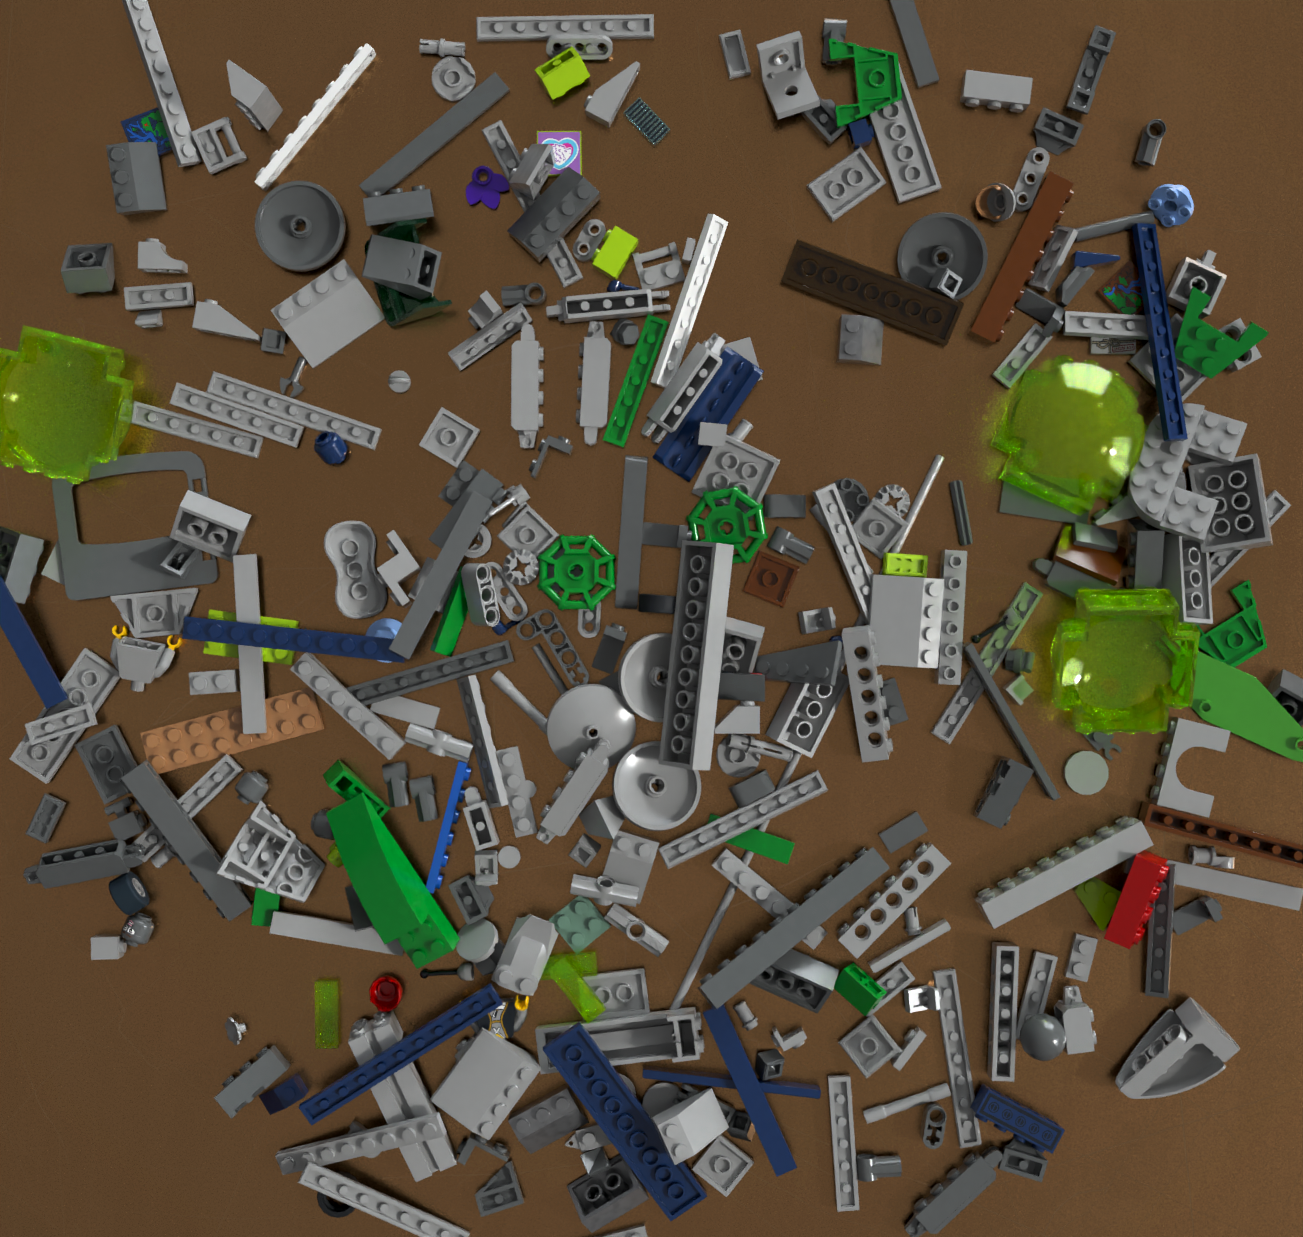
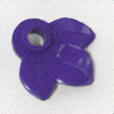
(486, 190)

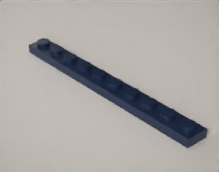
(1159, 332)
(289, 639)
(400, 1054)

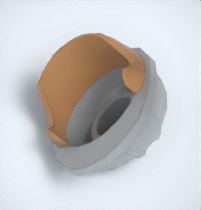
(995, 202)

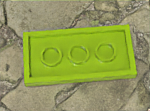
(231, 650)

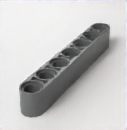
(631, 532)

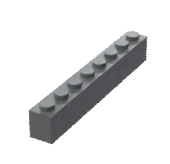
(186, 839)

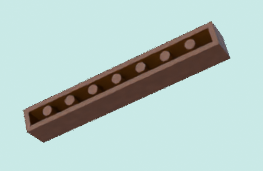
(1020, 259)
(1221, 834)

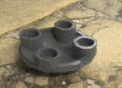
(853, 496)

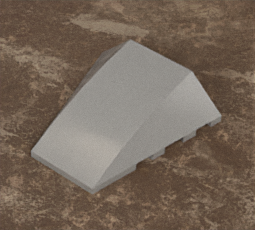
(271, 858)

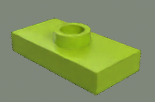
(905, 565)

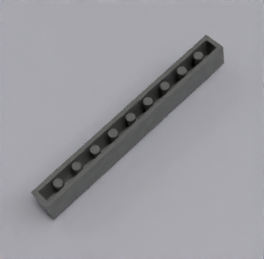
(793, 928)

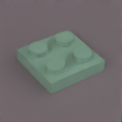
(579, 923)

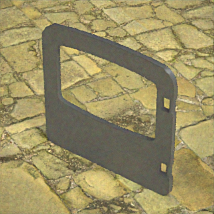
(128, 566)

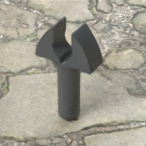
(296, 373)

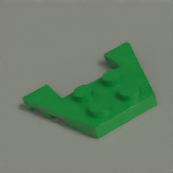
(875, 79)
(1207, 347)
(1239, 635)

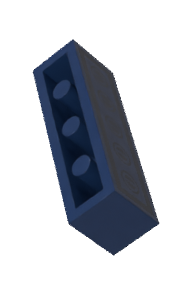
(1016, 1118)

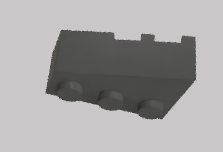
(1144, 555)
(1003, 792)
(251, 1080)

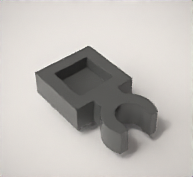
(1101, 740)

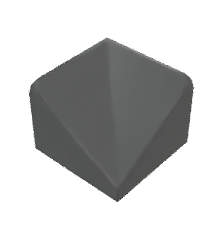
(945, 282)
(769, 1064)
(741, 1126)
(595, 1161)

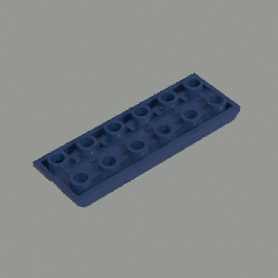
(715, 405)

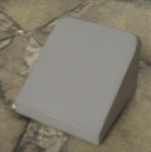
(149, 319)
(584, 850)

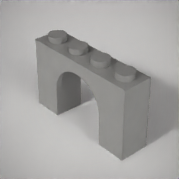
(1168, 789)

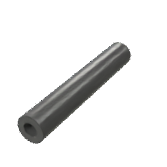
(1113, 225)

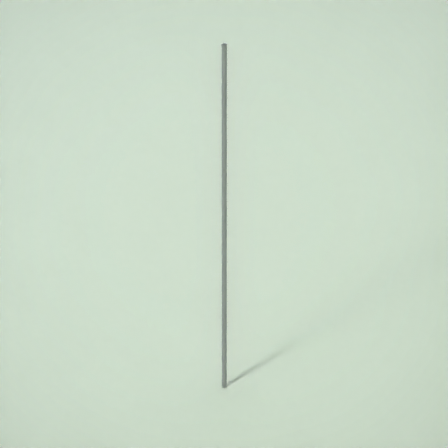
(794, 761)

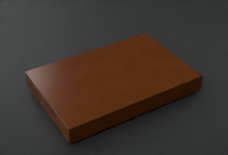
(1093, 562)

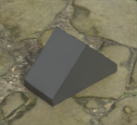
(180, 560)

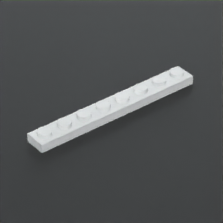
(320, 110)
(689, 300)

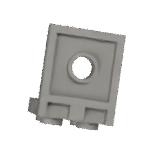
(786, 75)

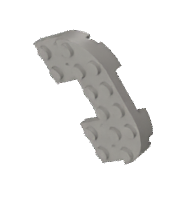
(1157, 470)

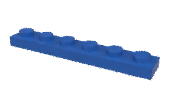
(446, 836)

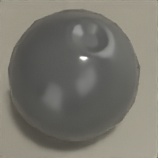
(1043, 1037)

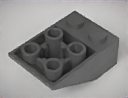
(402, 265)

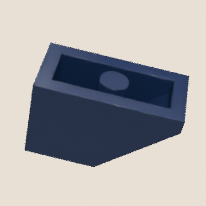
(284, 1094)

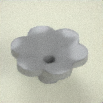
(234, 1030)

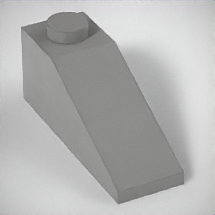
(610, 96)
(214, 319)

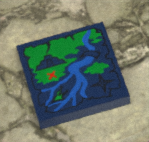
(148, 128)

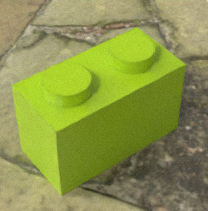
(562, 73)
(614, 253)

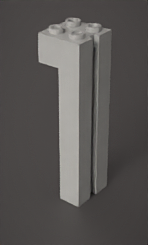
(635, 1037)
(401, 1094)

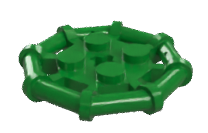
(734, 516)
(576, 585)

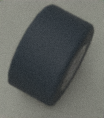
(129, 893)

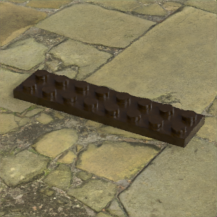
(872, 292)

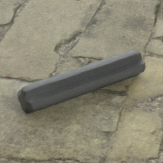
(961, 512)

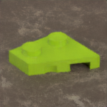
(1098, 900)

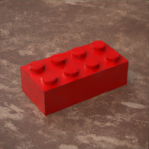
(1135, 899)

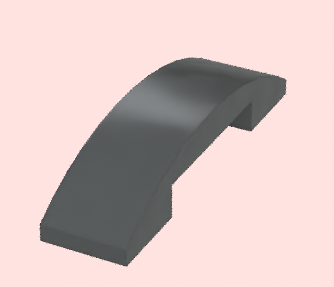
(1090, 69)

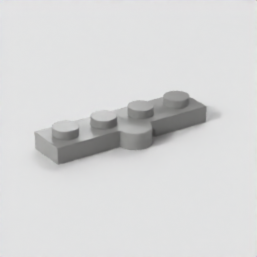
(518, 791)

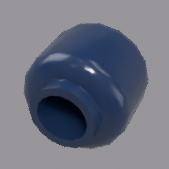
(330, 447)

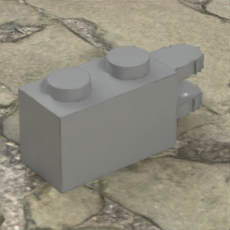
(479, 820)

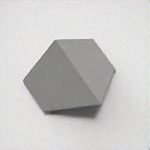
(602, 818)

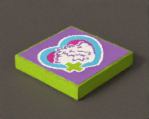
(566, 147)

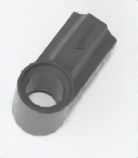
(832, 30)
(1150, 144)
(521, 293)
(785, 543)
(396, 778)
(423, 792)
(872, 1167)

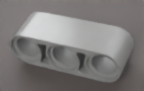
(480, 594)

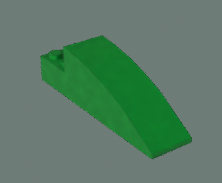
(389, 884)

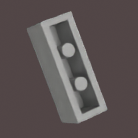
(996, 90)

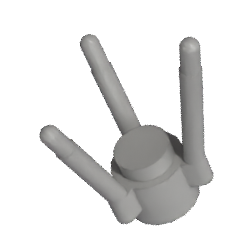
(517, 496)

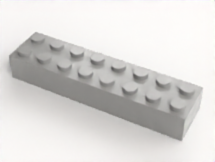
(1063, 871)

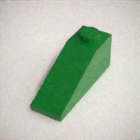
(349, 785)

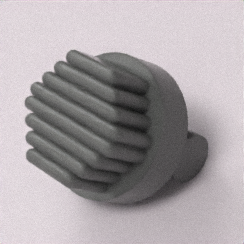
(625, 332)
(1019, 661)

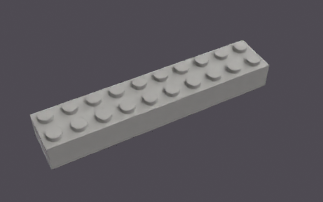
(696, 655)

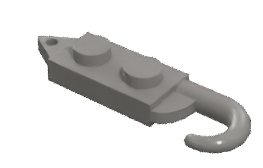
(588, 1138)

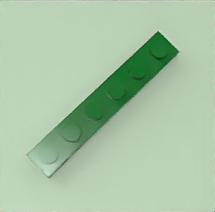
(635, 381)

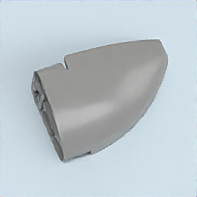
(1176, 1054)

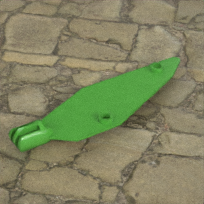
(1244, 707)

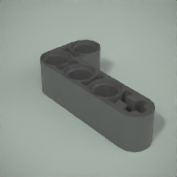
(558, 650)

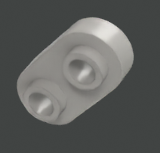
(588, 239)
(587, 616)

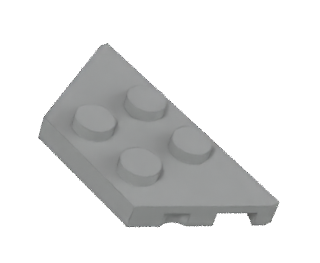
(156, 612)

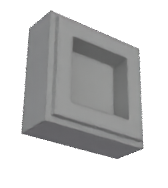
(688, 251)

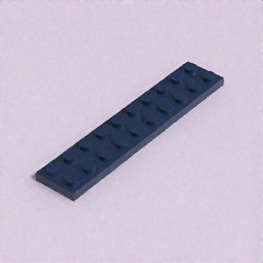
(623, 1120)

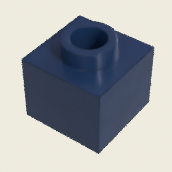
(860, 133)

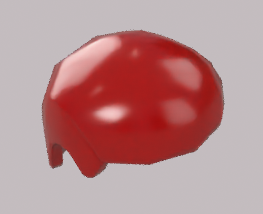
(386, 993)

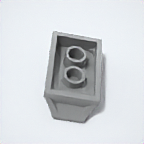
(525, 954)

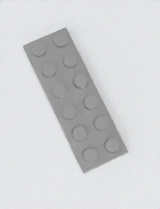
(904, 148)
(86, 682)

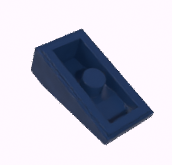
(1091, 259)

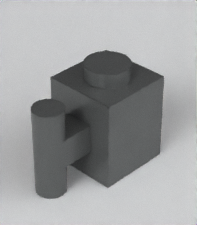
(127, 823)

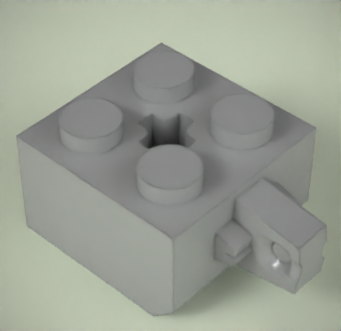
(1201, 274)
(1077, 1020)

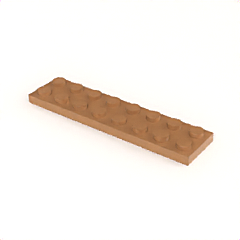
(222, 732)

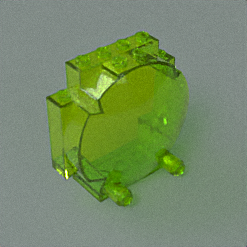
(62, 404)
(1071, 434)
(1123, 660)

